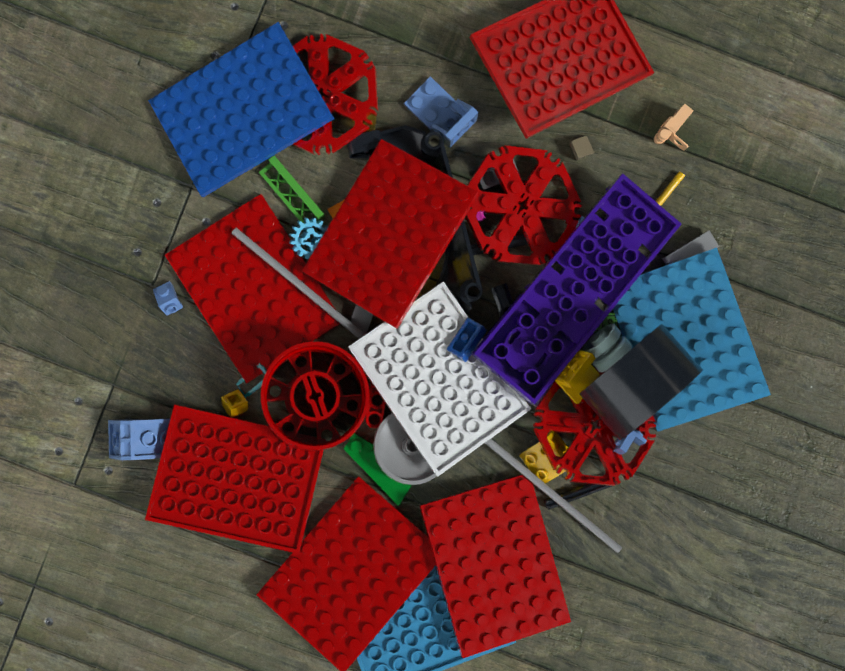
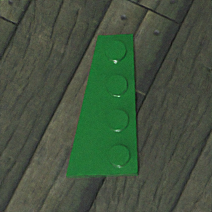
(363, 454)

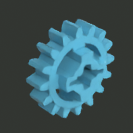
(307, 231)

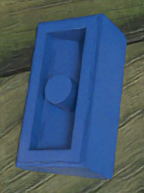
(466, 339)

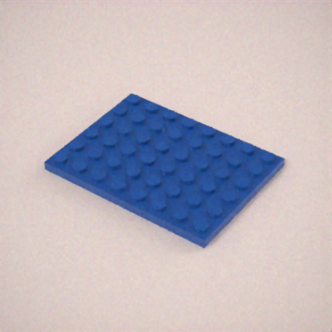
(240, 109)

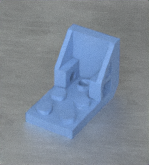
(441, 112)
(137, 438)

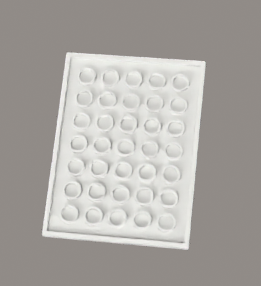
(434, 395)

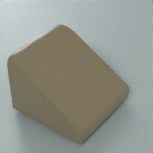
(581, 147)

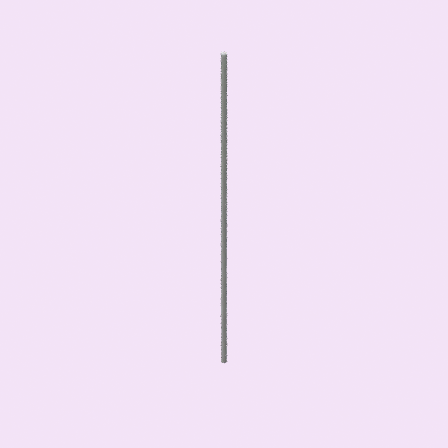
(492, 444)

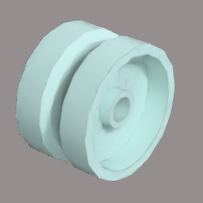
(607, 347)

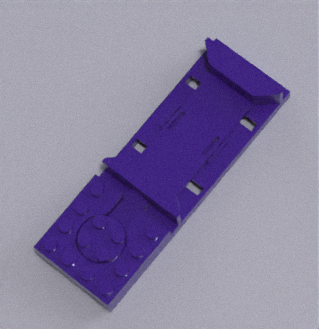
(558, 309)

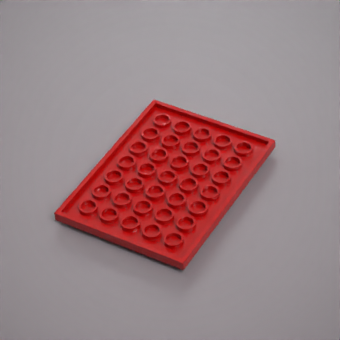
(560, 59)
(390, 233)
(244, 297)
(234, 480)
(495, 564)
(350, 574)

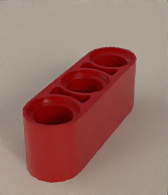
(374, 409)

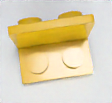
(577, 375)
(537, 460)

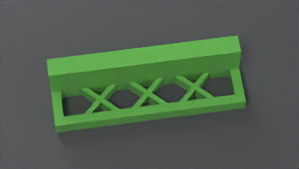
(274, 162)

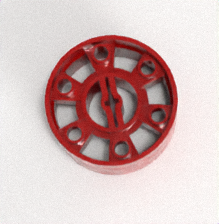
(323, 421)

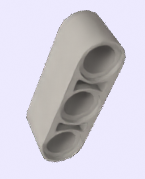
(696, 246)

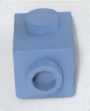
(167, 298)
(624, 444)

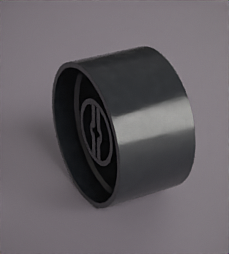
(641, 382)

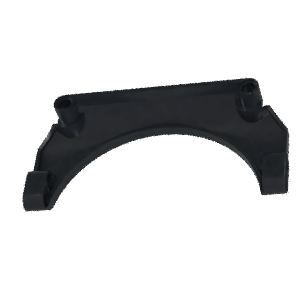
(459, 265)

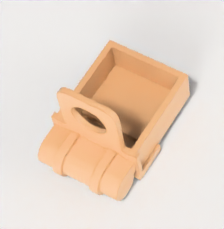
(672, 125)

